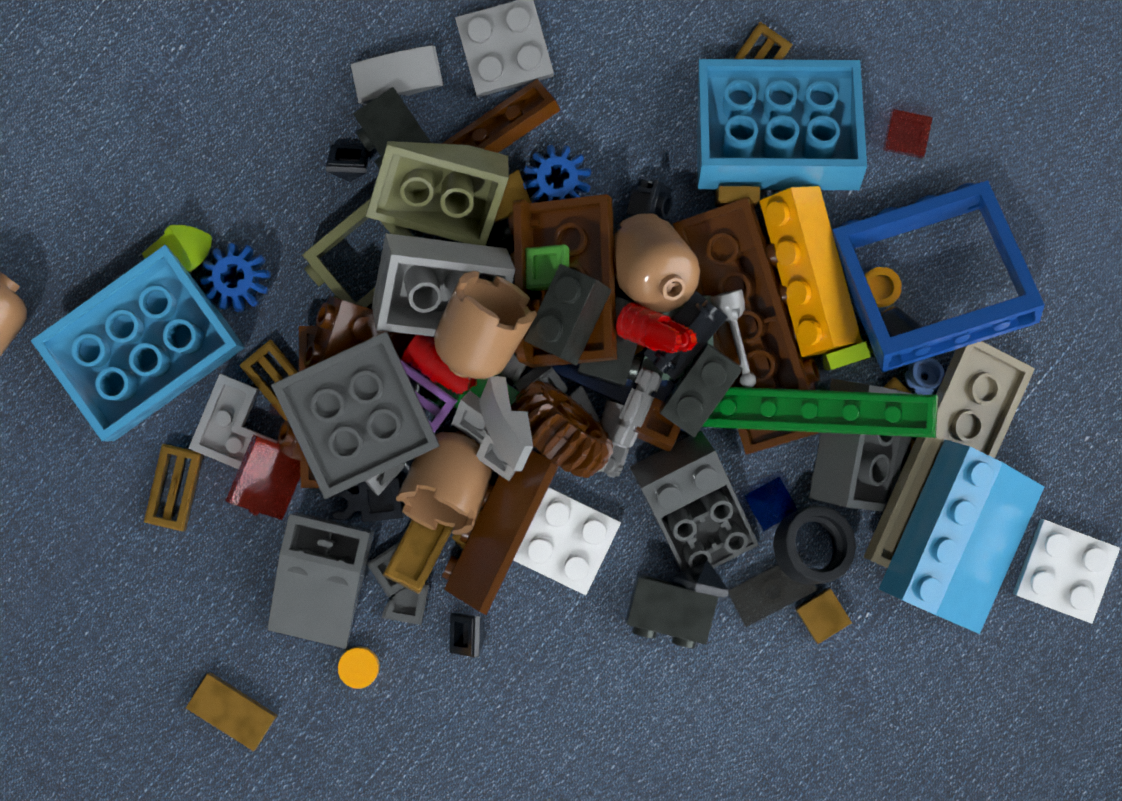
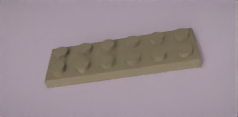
(973, 410)

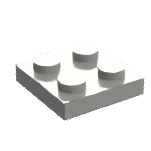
(504, 47)

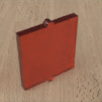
(265, 479)

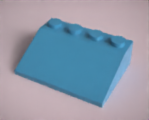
(780, 124)
(137, 344)
(962, 536)

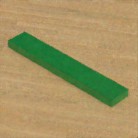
(827, 412)

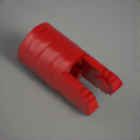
(654, 330)
(423, 357)

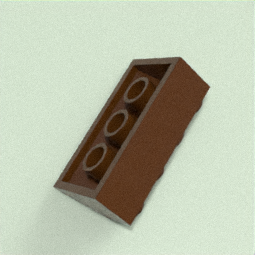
(498, 533)

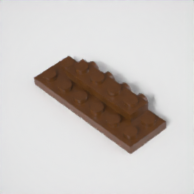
(737, 257)

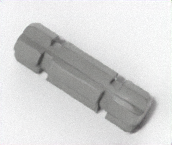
(636, 407)

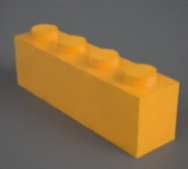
(810, 270)

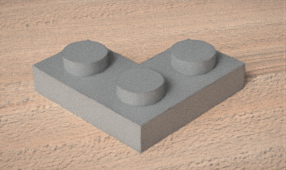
(222, 424)

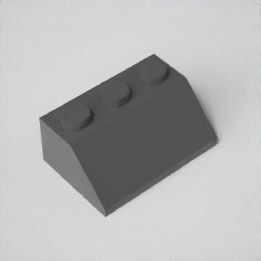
(856, 467)

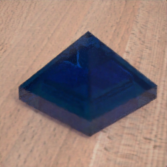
(770, 503)

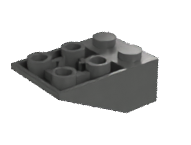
(694, 503)
(319, 579)

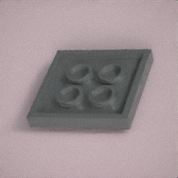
(355, 415)

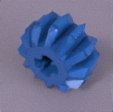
(544, 173)
(225, 268)

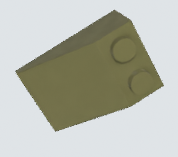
(440, 189)

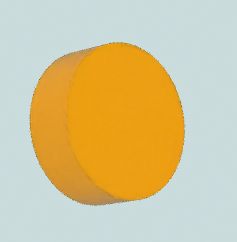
(884, 285)
(358, 667)

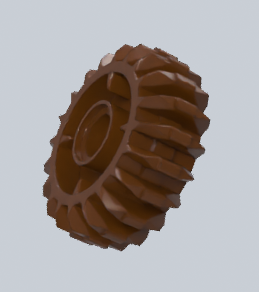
(564, 430)

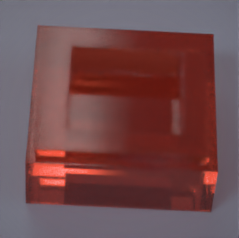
(907, 133)

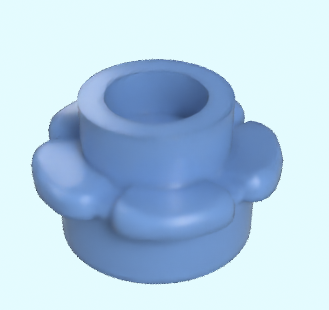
(934, 373)

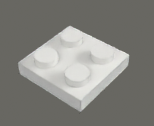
(567, 541)
(1066, 570)

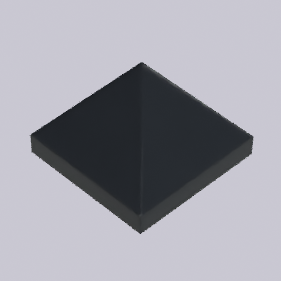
(347, 161)
(702, 579)
(466, 634)

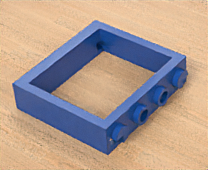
(956, 331)

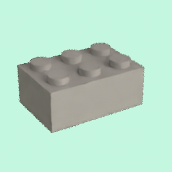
(420, 276)

